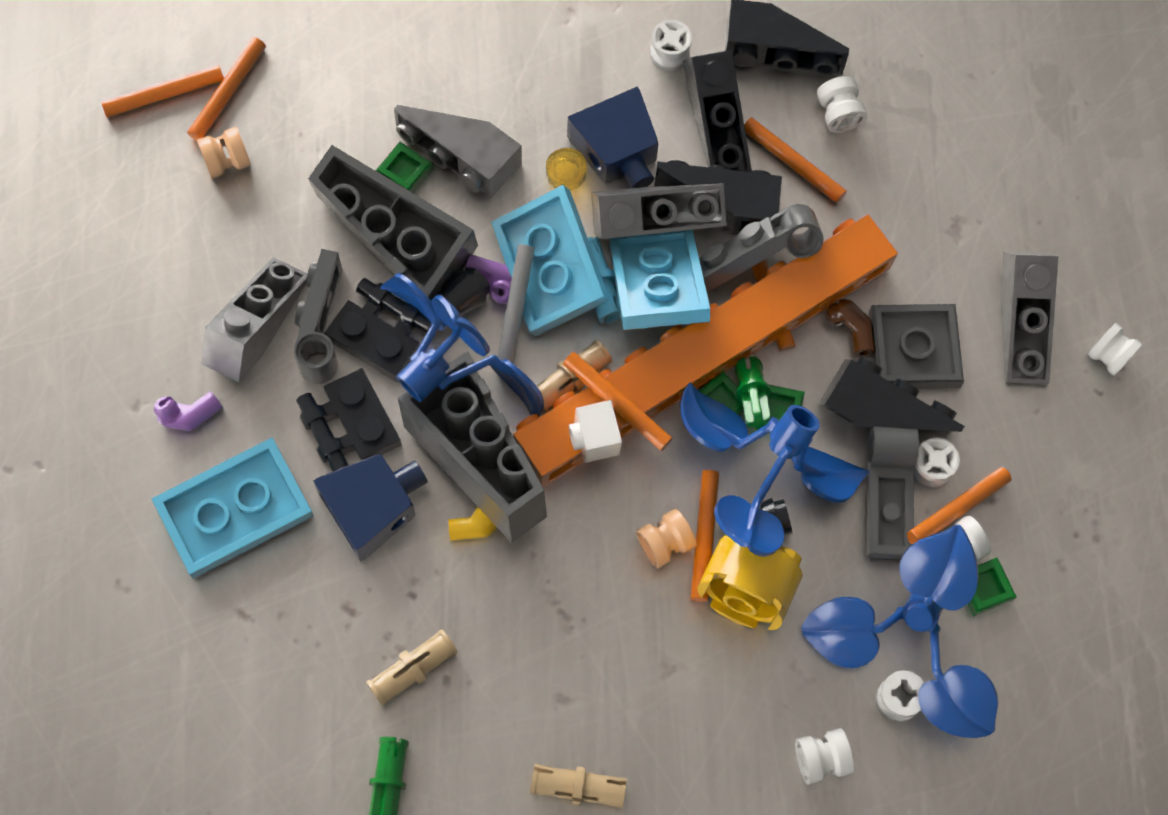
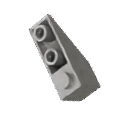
(468, 146)
(657, 209)
(1028, 315)
(251, 319)

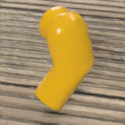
(471, 527)

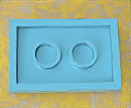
(563, 267)
(659, 280)
(232, 508)

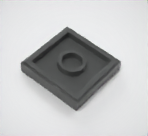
(918, 344)

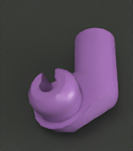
(496, 275)
(185, 416)

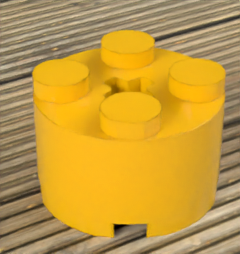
(751, 586)

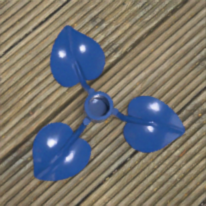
(428, 369)
(790, 436)
(939, 576)

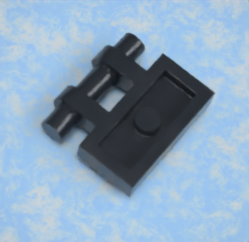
(371, 338)
(360, 414)

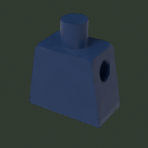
(616, 138)
(370, 501)

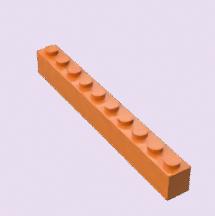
(703, 350)

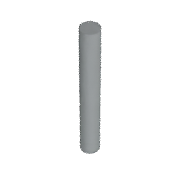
(516, 302)

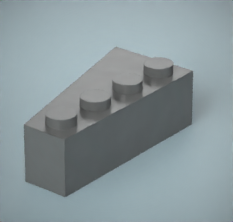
(393, 222)
(477, 450)

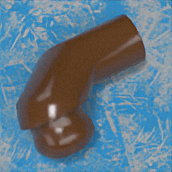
(858, 322)

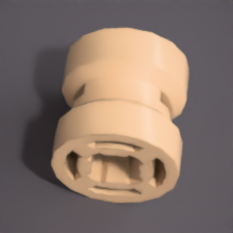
(215, 156)
(671, 536)

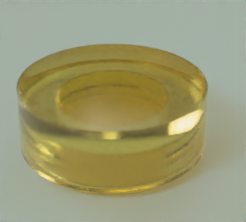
(566, 168)

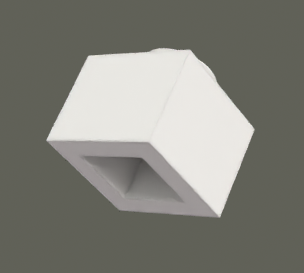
(595, 432)

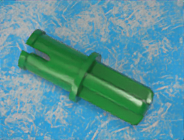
(753, 392)
(388, 776)

